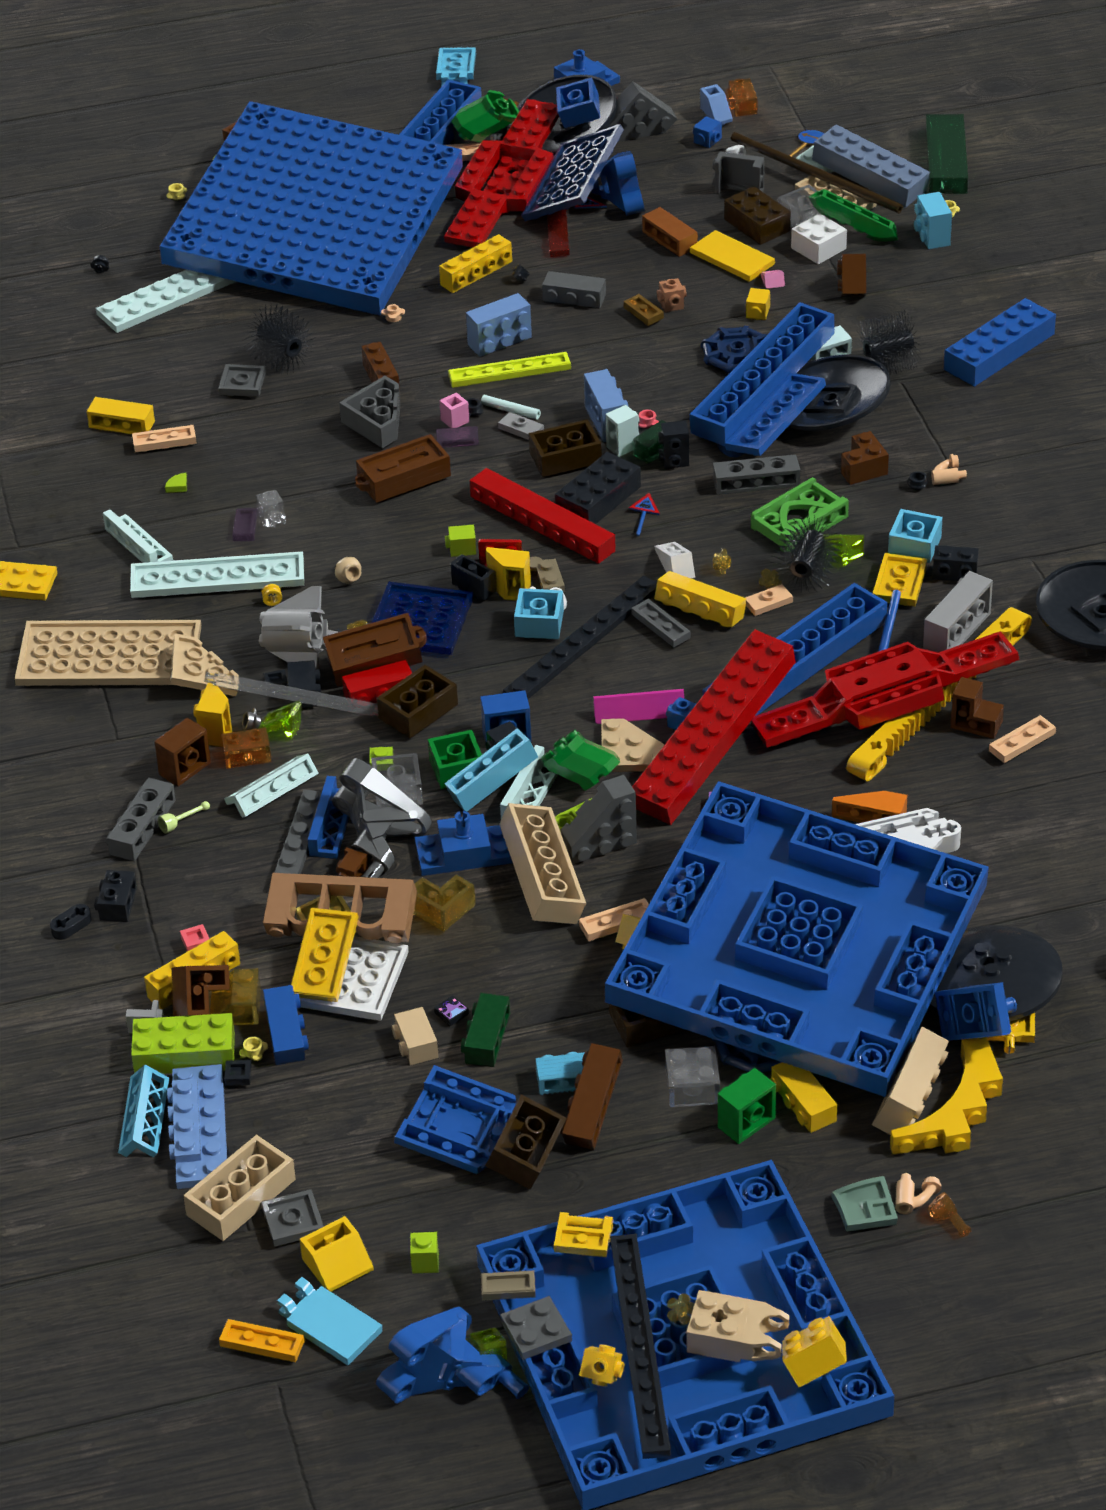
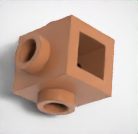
(671, 295)

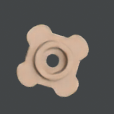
(393, 313)

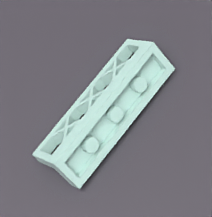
(128, 533)
(273, 785)
(522, 785)

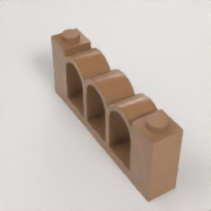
(393, 925)

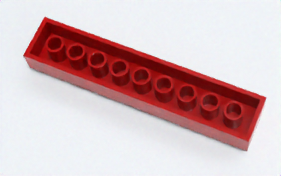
(713, 726)

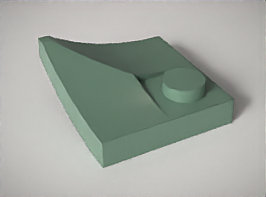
(865, 1204)

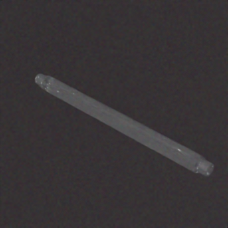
(291, 693)

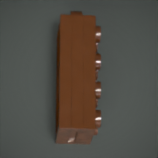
(402, 468)
(374, 646)

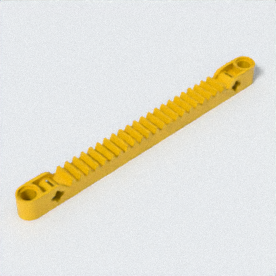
(871, 755)

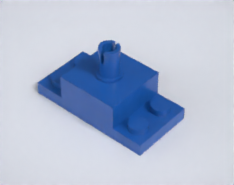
(584, 66)
(462, 845)
(974, 1011)

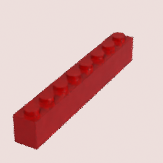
(542, 515)

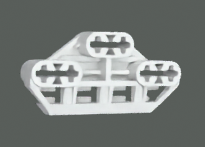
(921, 828)

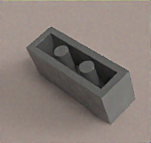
(574, 289)

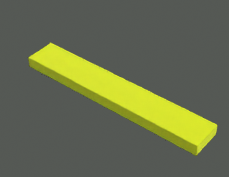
(509, 369)

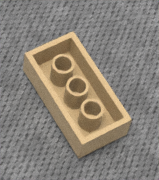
(912, 1082)
(238, 1187)

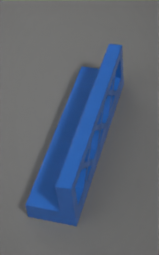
(318, 836)

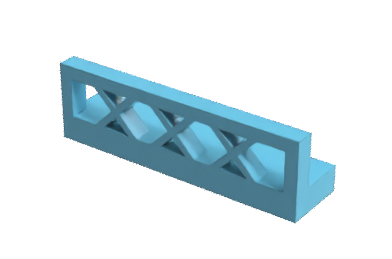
(138, 1107)

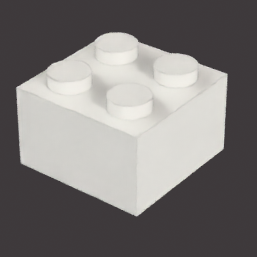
(818, 238)

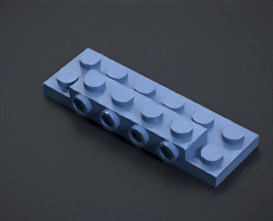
(197, 1122)

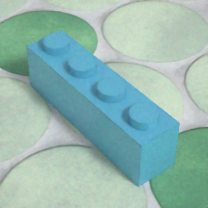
(491, 770)

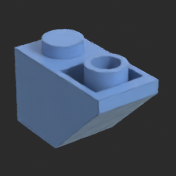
(715, 104)

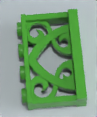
(801, 497)

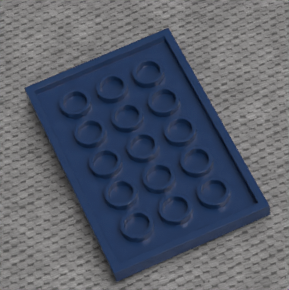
(572, 173)

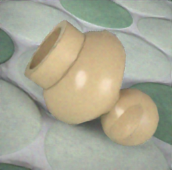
(348, 570)

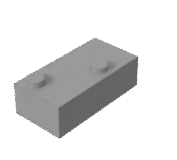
(958, 613)

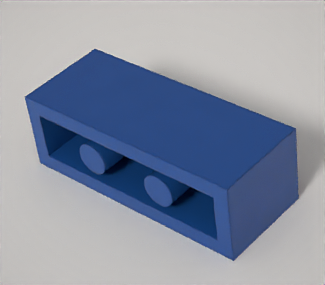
(285, 1024)

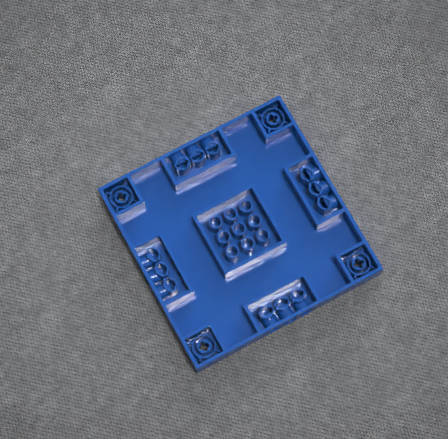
(312, 207)
(798, 937)
(715, 1236)

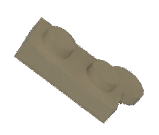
(547, 573)

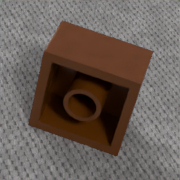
(182, 752)

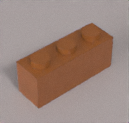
(669, 231)

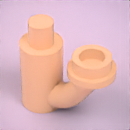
(942, 475)
(905, 1193)

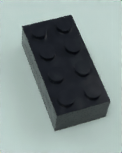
(600, 487)

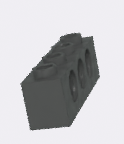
(756, 474)
(140, 819)

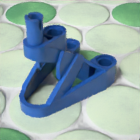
(621, 184)
(446, 1362)

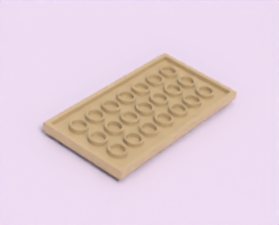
(100, 652)

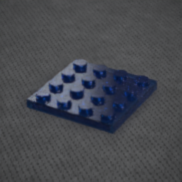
(435, 609)

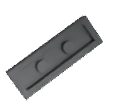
(661, 623)

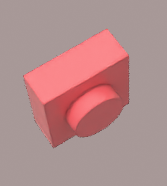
(194, 936)

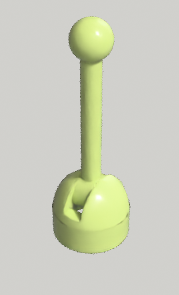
(169, 822)

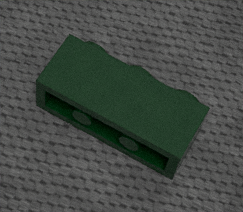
(486, 1029)

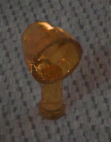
(944, 1208)

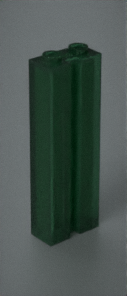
(946, 153)

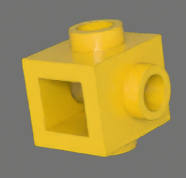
(593, 1363)

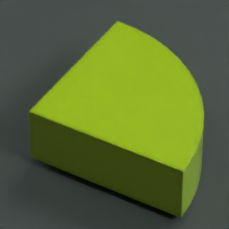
(177, 483)

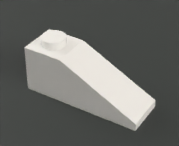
(676, 559)

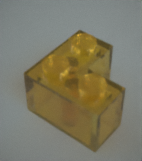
(444, 904)

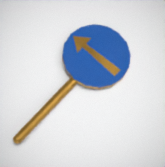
(807, 138)

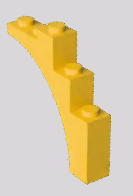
(967, 1106)

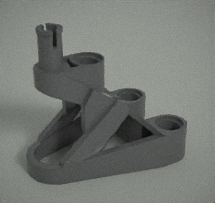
(377, 821)

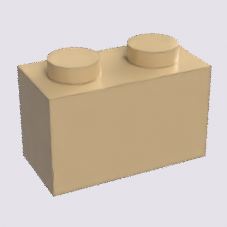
(415, 1036)

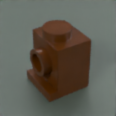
(353, 864)

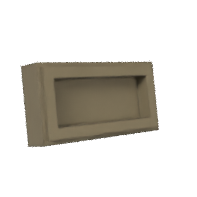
(508, 1285)

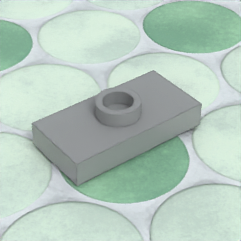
(519, 425)

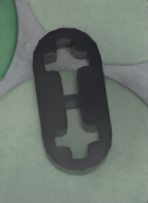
(70, 921)

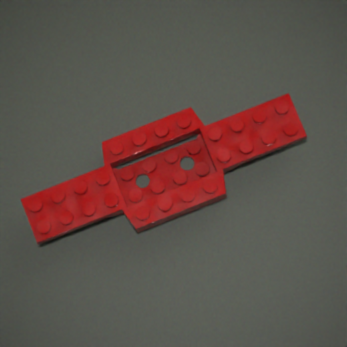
(518, 151)
(874, 674)

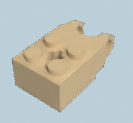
(733, 1328)

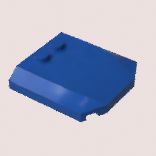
(456, 1120)

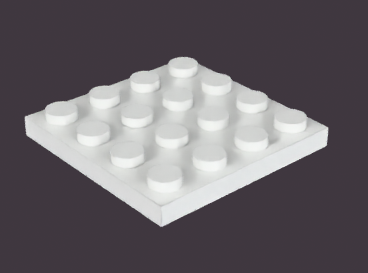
(368, 980)

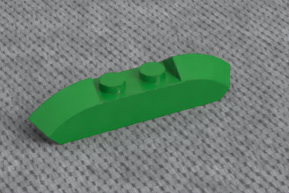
(849, 213)

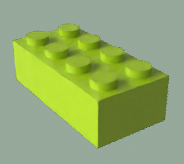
(182, 1041)

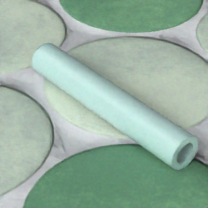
(510, 407)

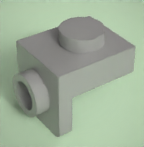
(132, 1014)

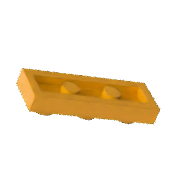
(261, 1340)

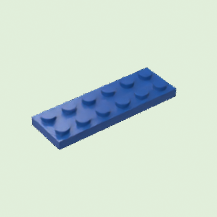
(775, 414)

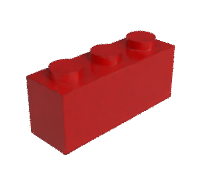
(374, 682)

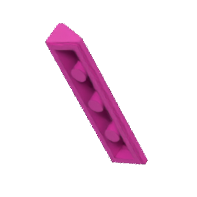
(635, 705)

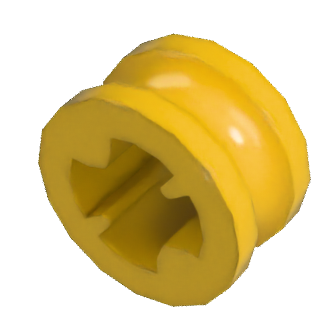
(271, 589)

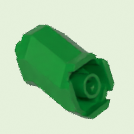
(484, 116)
(580, 760)

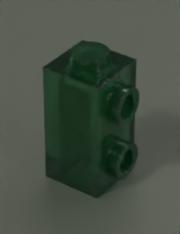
(647, 444)

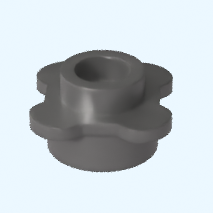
(251, 720)

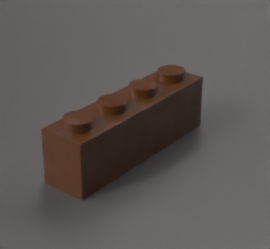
(592, 1096)

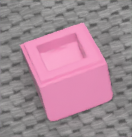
(773, 278)

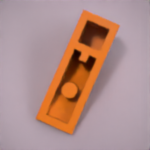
(868, 806)

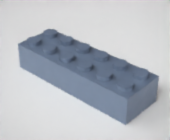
(870, 165)

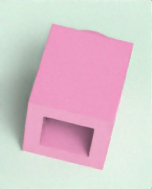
(454, 410)

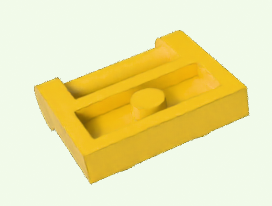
(583, 1235)

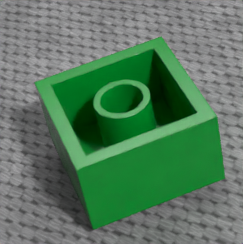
(452, 754)
(746, 1105)

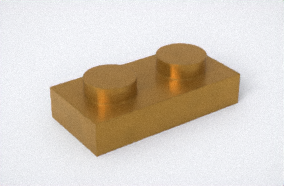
(643, 309)

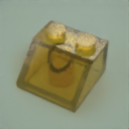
(241, 999)

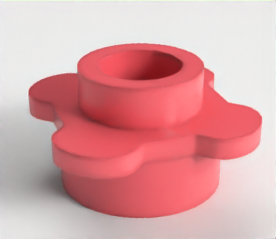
(647, 419)

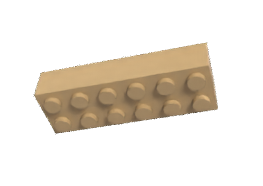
(542, 863)

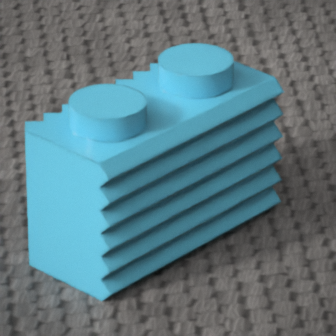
(558, 1072)

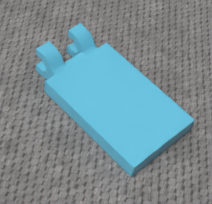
(455, 64)
(329, 1321)

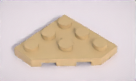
(191, 663)
(630, 743)

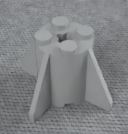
(295, 627)

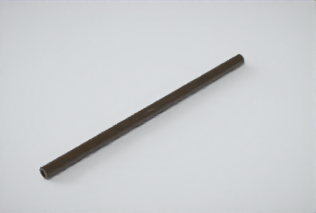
(816, 172)

